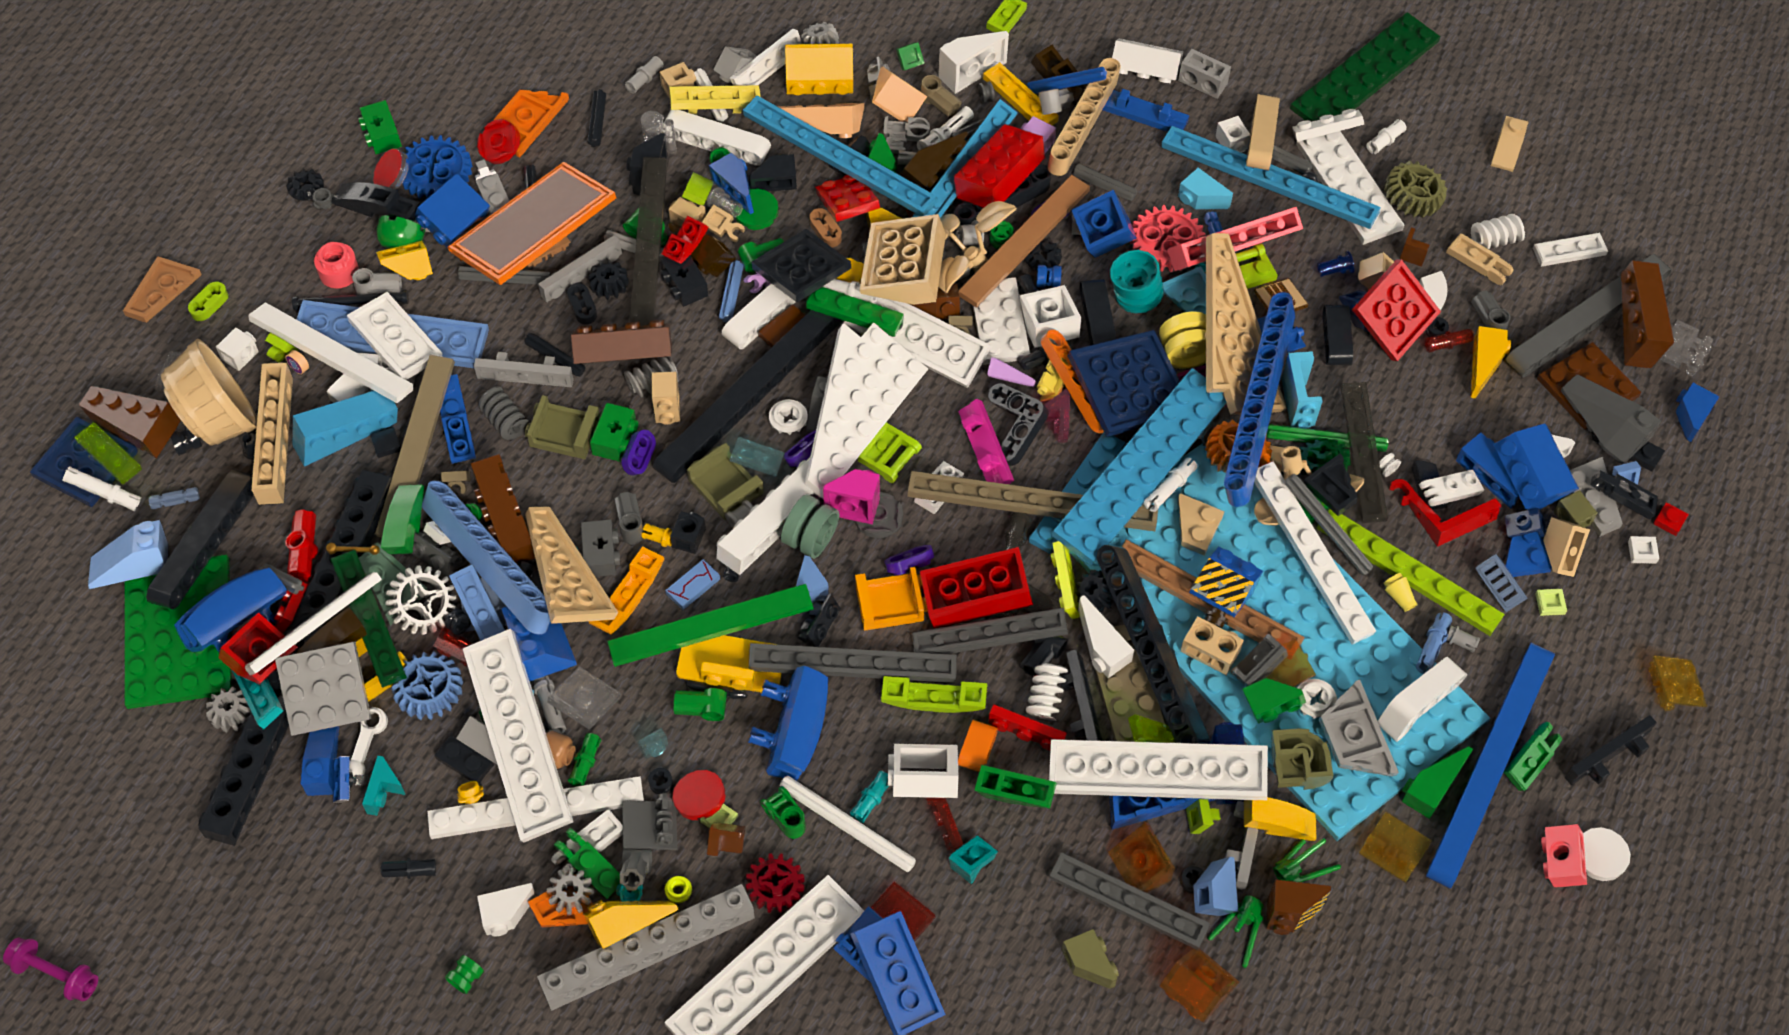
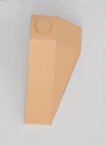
(835, 119)

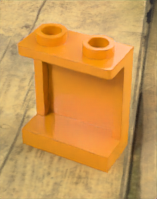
(890, 600)

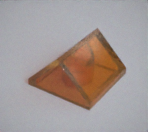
(1142, 860)

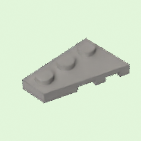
(1608, 515)

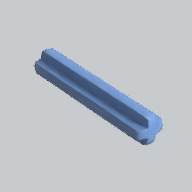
(731, 291)

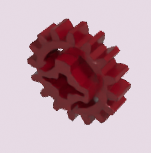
(787, 880)

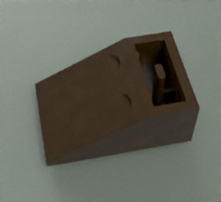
(933, 159)

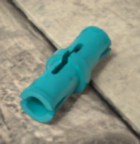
(870, 797)

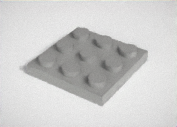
(323, 688)

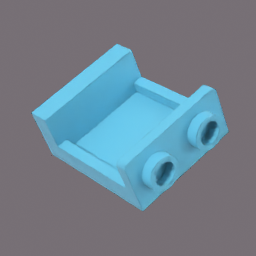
(1301, 408)

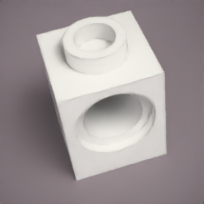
(1233, 134)
(237, 348)

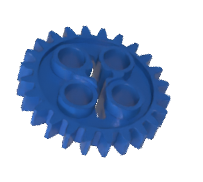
(421, 162)

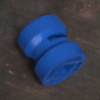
(1054, 276)

